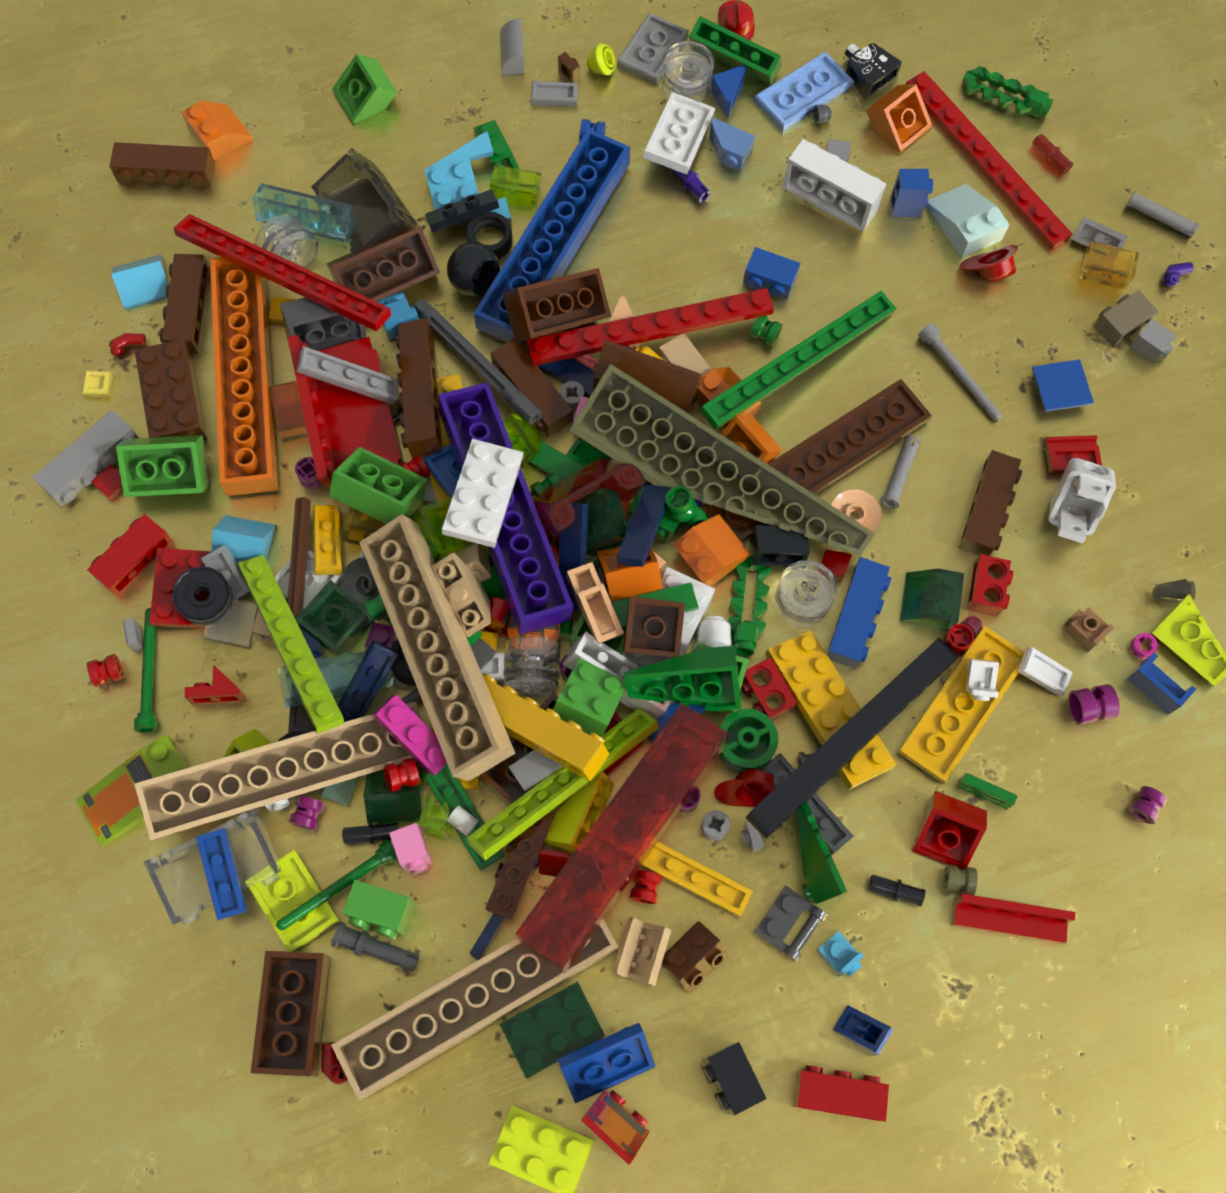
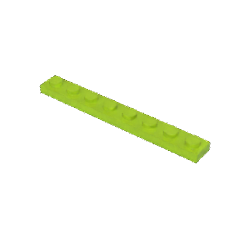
(291, 644)
(557, 788)

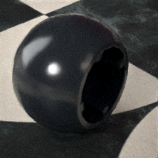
(472, 268)

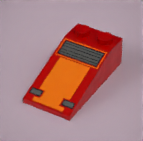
(616, 1126)

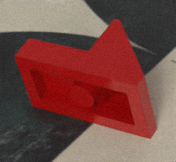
(221, 691)

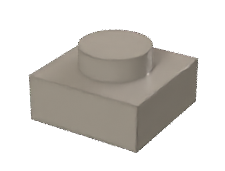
(752, 838)

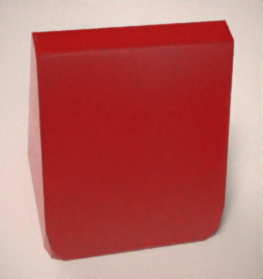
(836, 562)
(552, 862)

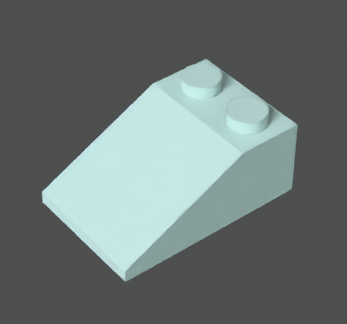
(968, 219)

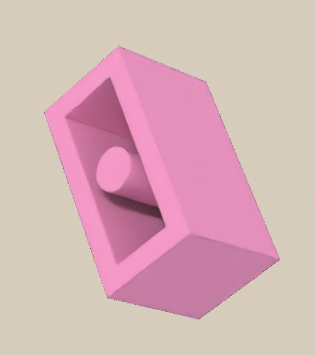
(411, 849)

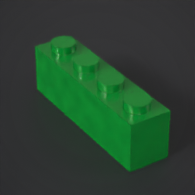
(737, 51)

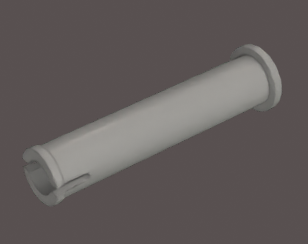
(1162, 214)
(900, 473)

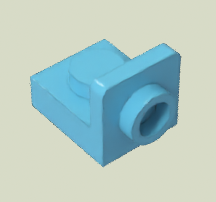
(840, 955)

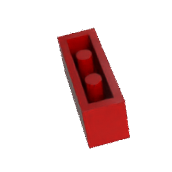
(129, 555)
(841, 1094)

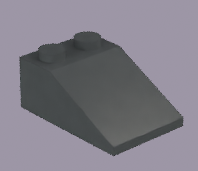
(319, 325)

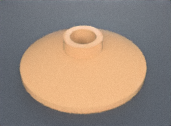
(860, 504)

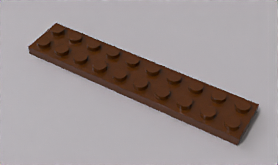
(841, 446)

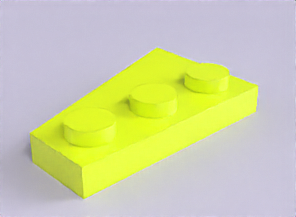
(1192, 641)

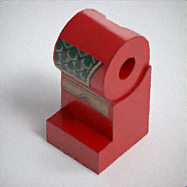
(499, 617)

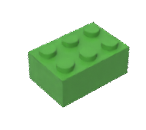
(163, 465)
(377, 486)

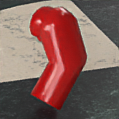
(127, 339)

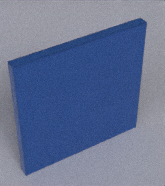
(1062, 385)

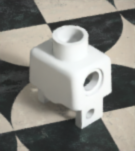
(1087, 500)

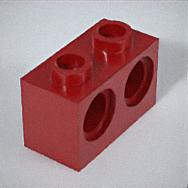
(983, 583)
(773, 689)

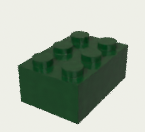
(552, 1030)

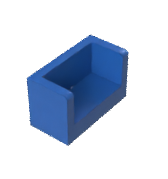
(1159, 686)

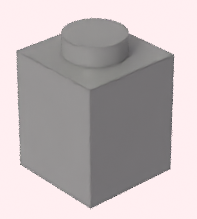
(1153, 342)

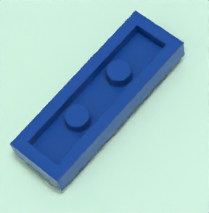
(221, 874)

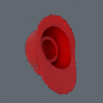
(737, 17)
(994, 264)
(747, 788)

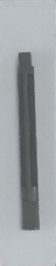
(478, 363)

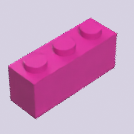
(411, 734)

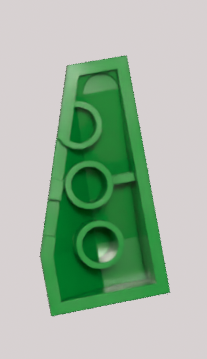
(696, 678)
(818, 865)

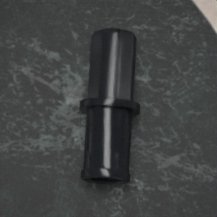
(368, 833)
(896, 890)

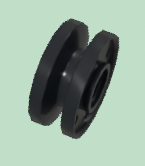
(196, 581)

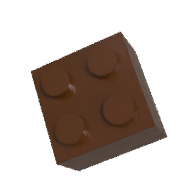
(653, 627)

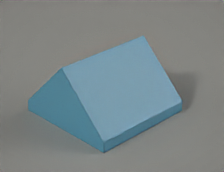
(141, 281)
(243, 537)

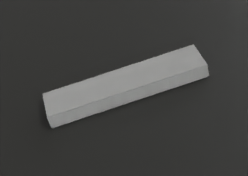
(347, 375)

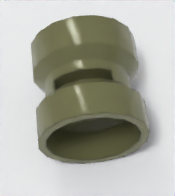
(960, 880)

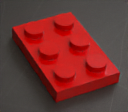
(168, 568)

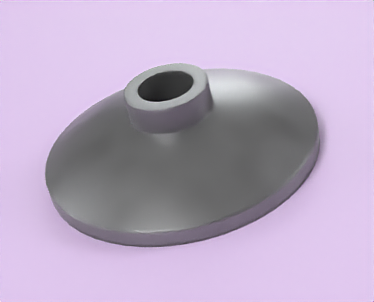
(356, 580)

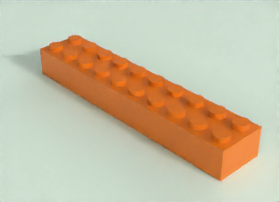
(243, 380)

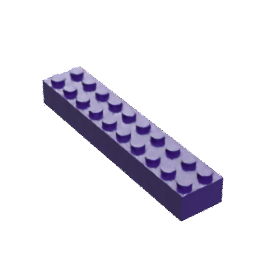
(522, 548)

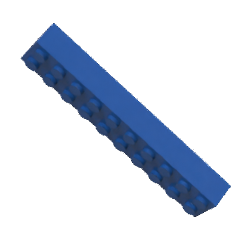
(557, 226)

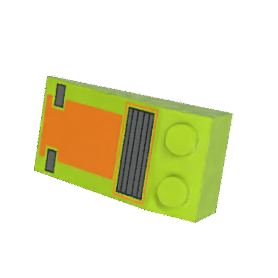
(113, 802)

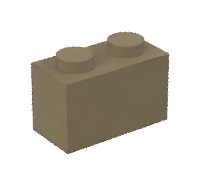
(1125, 318)

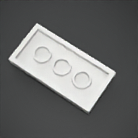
(679, 133)
(482, 493)

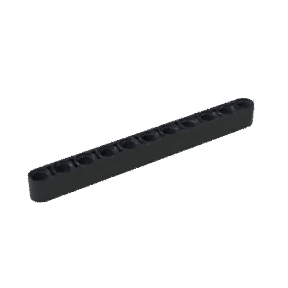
(850, 739)

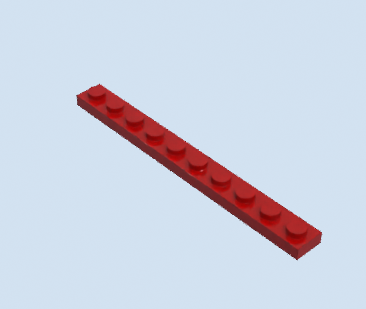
(991, 163)
(283, 272)
(650, 326)

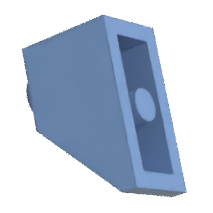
(731, 144)

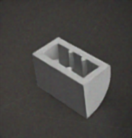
(512, 48)

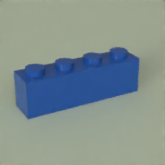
(857, 613)

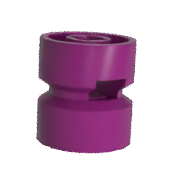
(1091, 704)

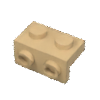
(641, 951)

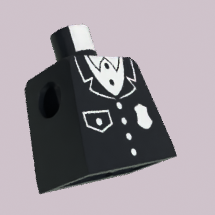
(871, 68)

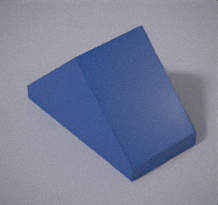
(727, 87)
(863, 1031)

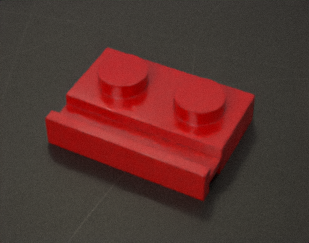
(1064, 448)

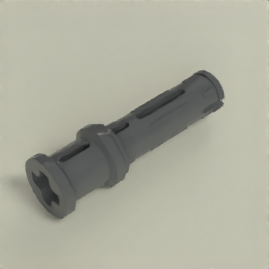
(362, 944)

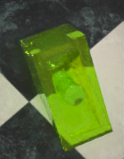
(522, 437)

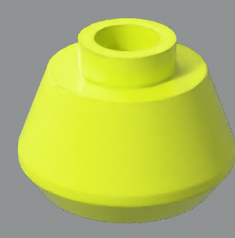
(601, 60)

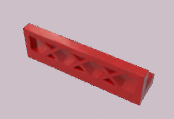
(1011, 918)

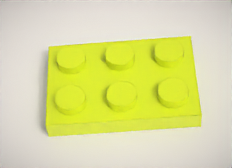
(288, 893)
(541, 1151)

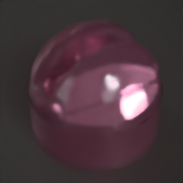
(974, 623)

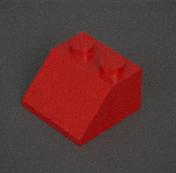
(950, 830)

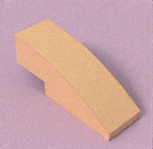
(594, 603)

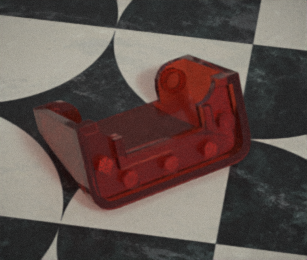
(554, 502)

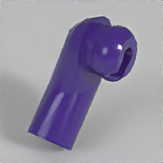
(1174, 271)

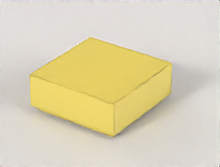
(97, 384)

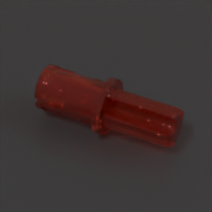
(1052, 154)

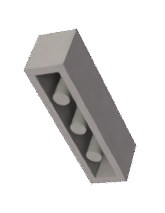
(84, 459)

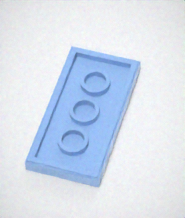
(801, 90)

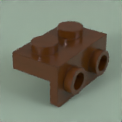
(694, 956)

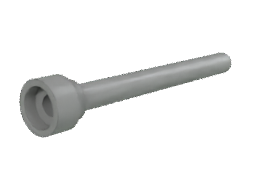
(931, 335)

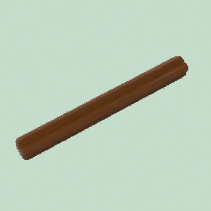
(299, 555)

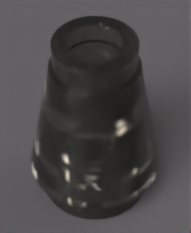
(1174, 591)

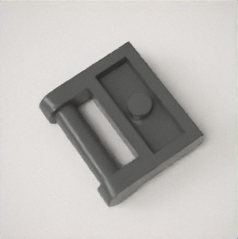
(781, 919)

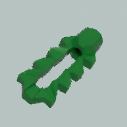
(1035, 103)
(746, 632)

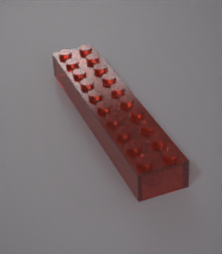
(622, 838)

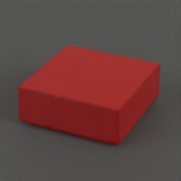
(109, 482)

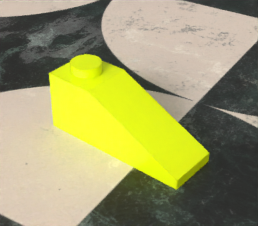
(579, 814)

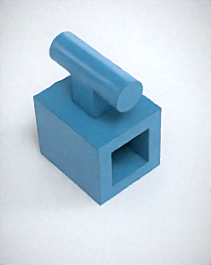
(399, 313)

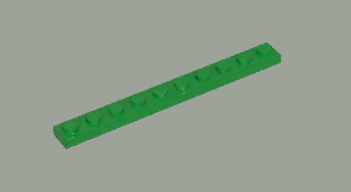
(797, 360)

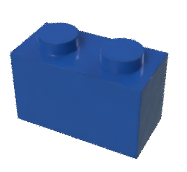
(910, 192)
(771, 272)

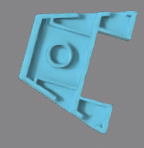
(453, 177)

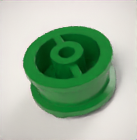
(750, 740)

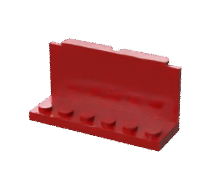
(342, 419)

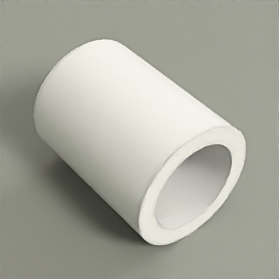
(462, 820)

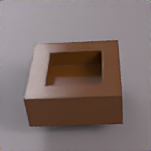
(569, 68)

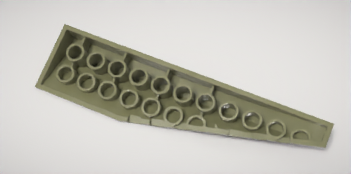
(680, 450)

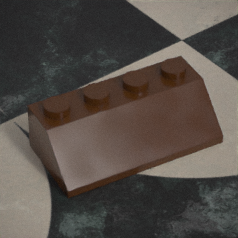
(663, 377)

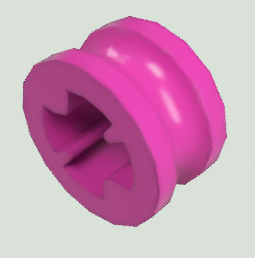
(1135, 643)

